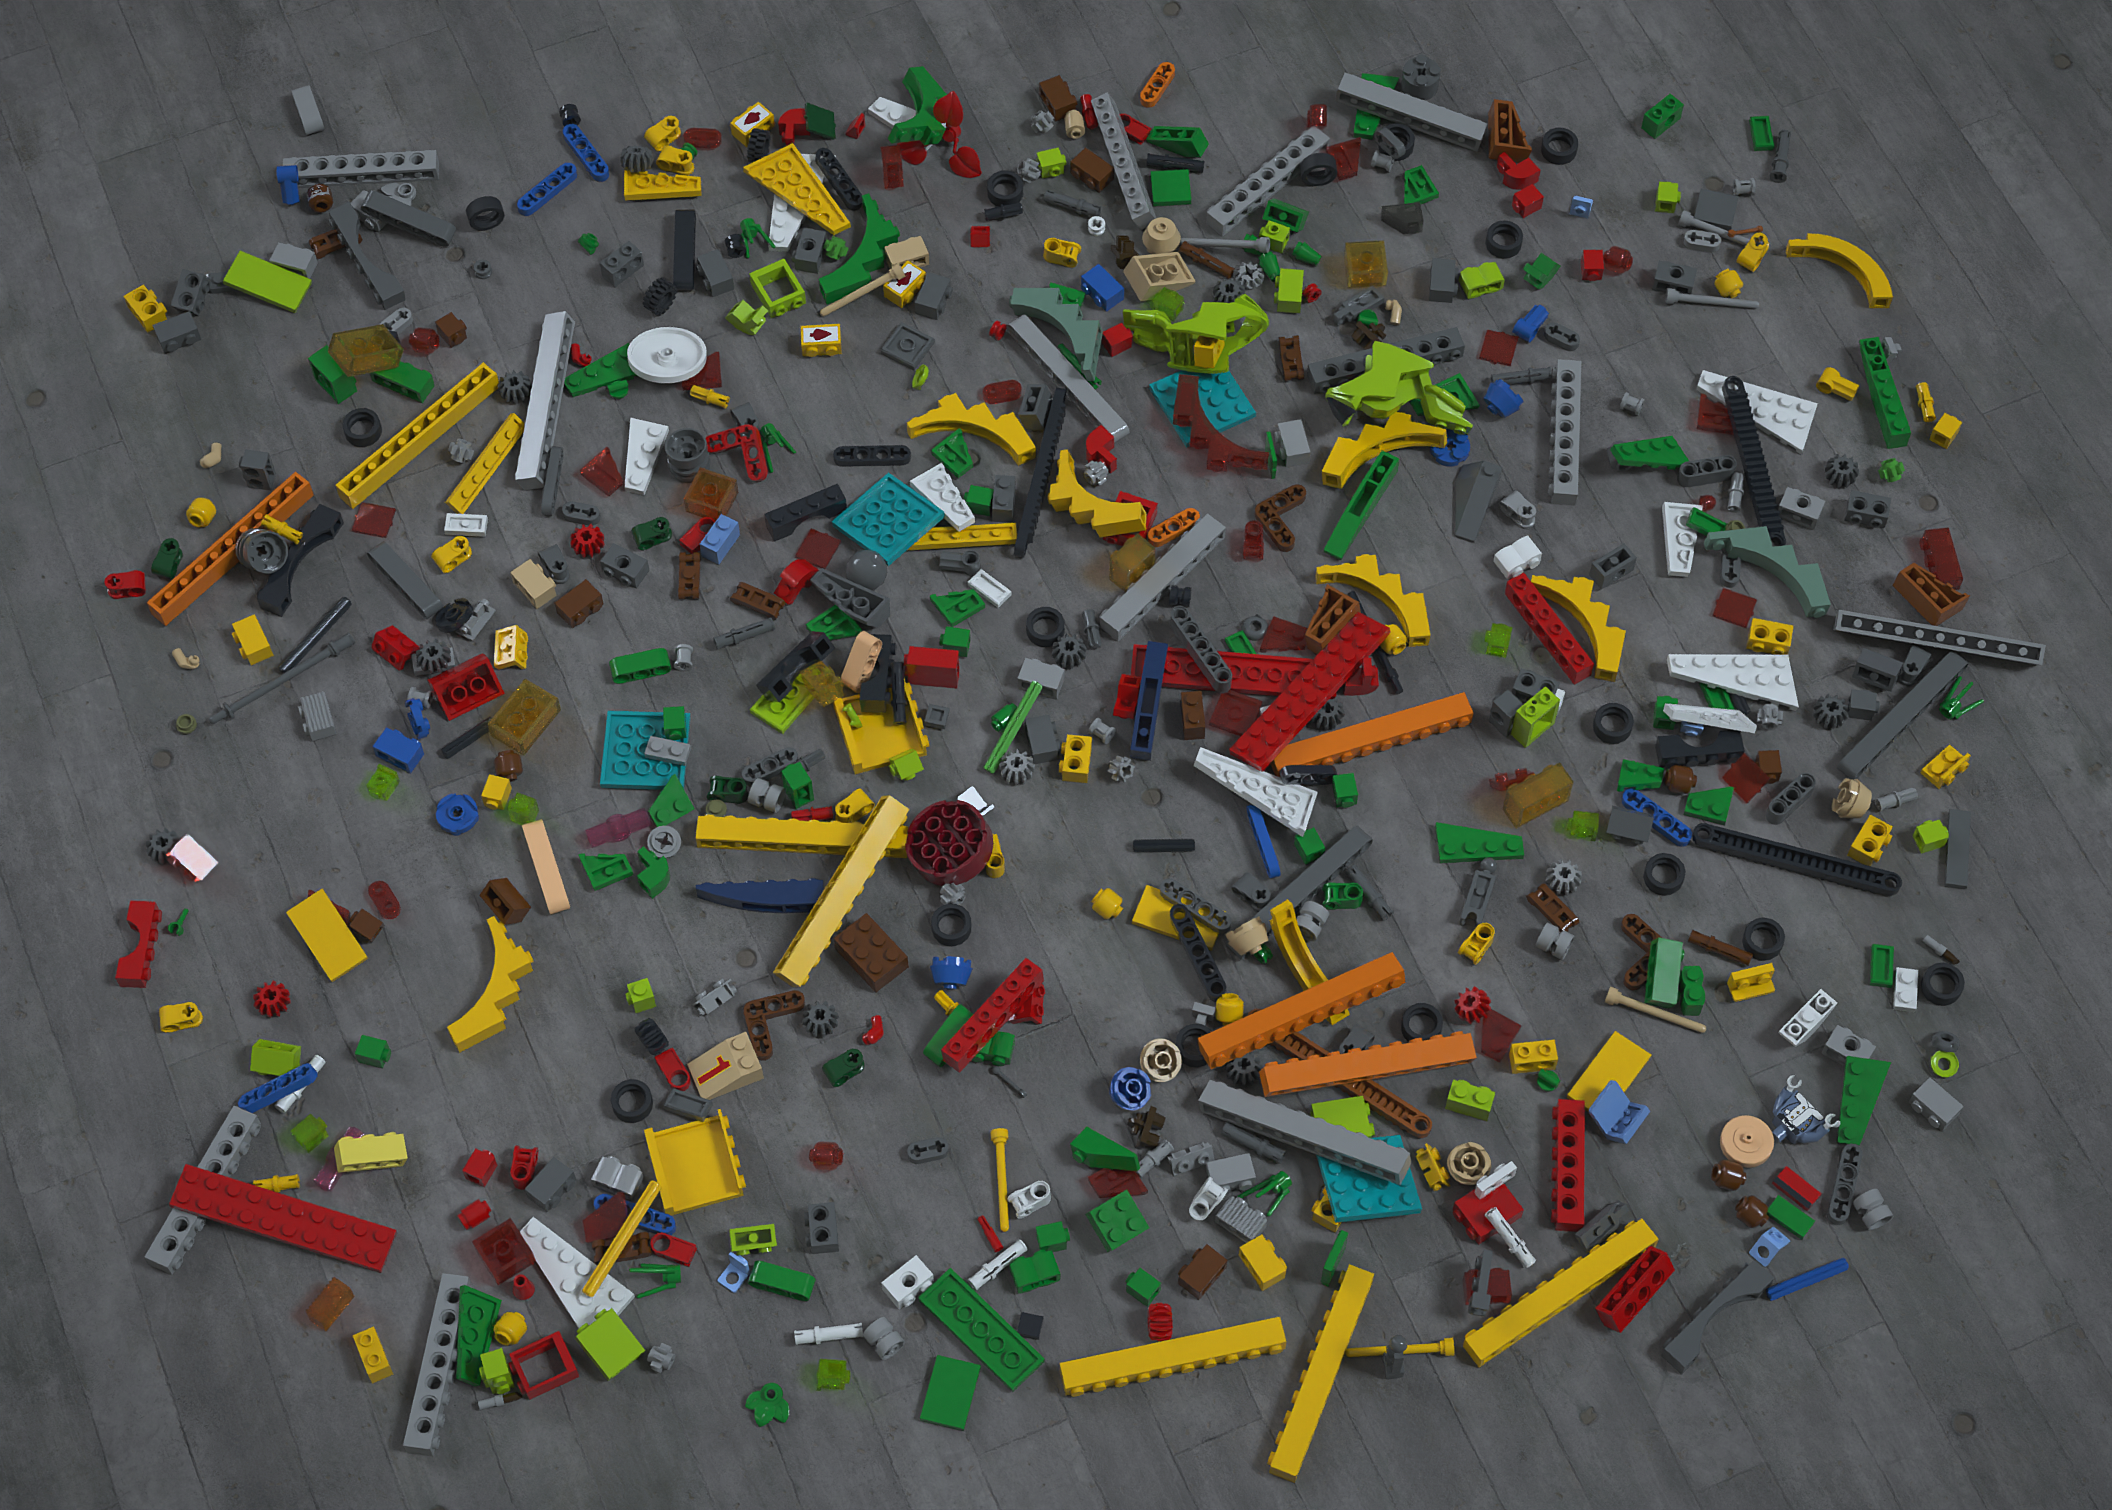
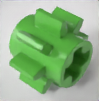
(835, 247)
(1891, 470)

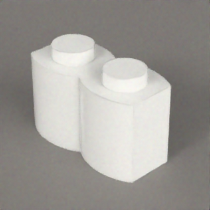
(1518, 557)

